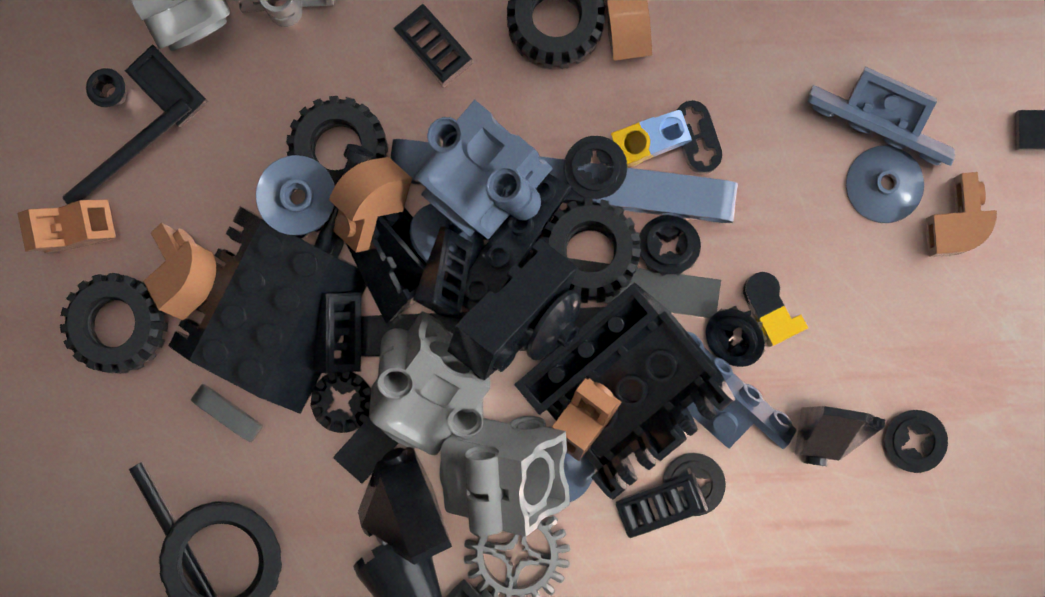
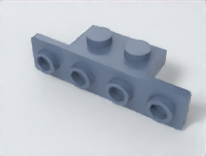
(889, 110)
(744, 412)

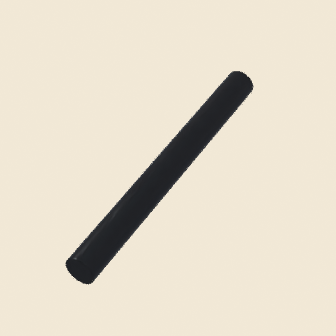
(128, 152)
(166, 521)

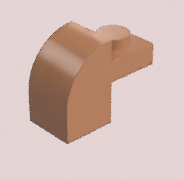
(629, 28)
(365, 193)
(67, 226)
(967, 228)
(184, 277)
(586, 416)

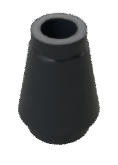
(100, 83)

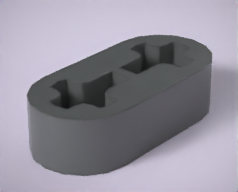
(226, 413)

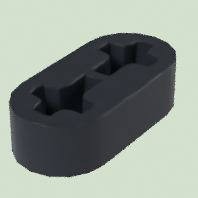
(706, 134)

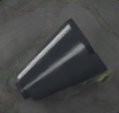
(395, 577)

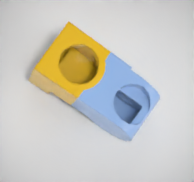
(652, 137)

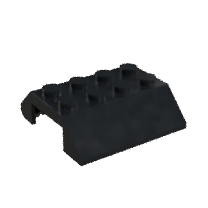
(267, 312)
(648, 366)

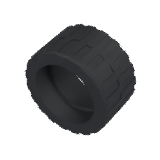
(220, 513)

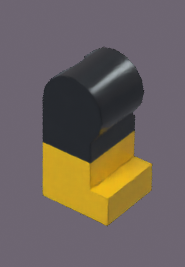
(763, 299)

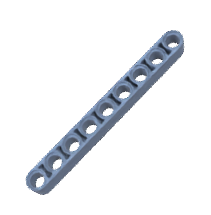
(641, 192)

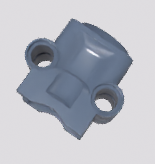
(481, 172)

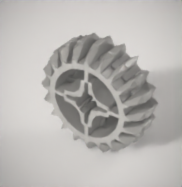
(510, 587)

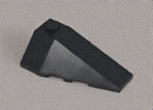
(833, 433)
(403, 508)

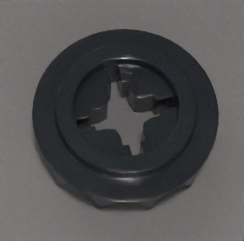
(608, 153)
(668, 228)
(720, 337)
(339, 420)
(933, 447)
(704, 468)

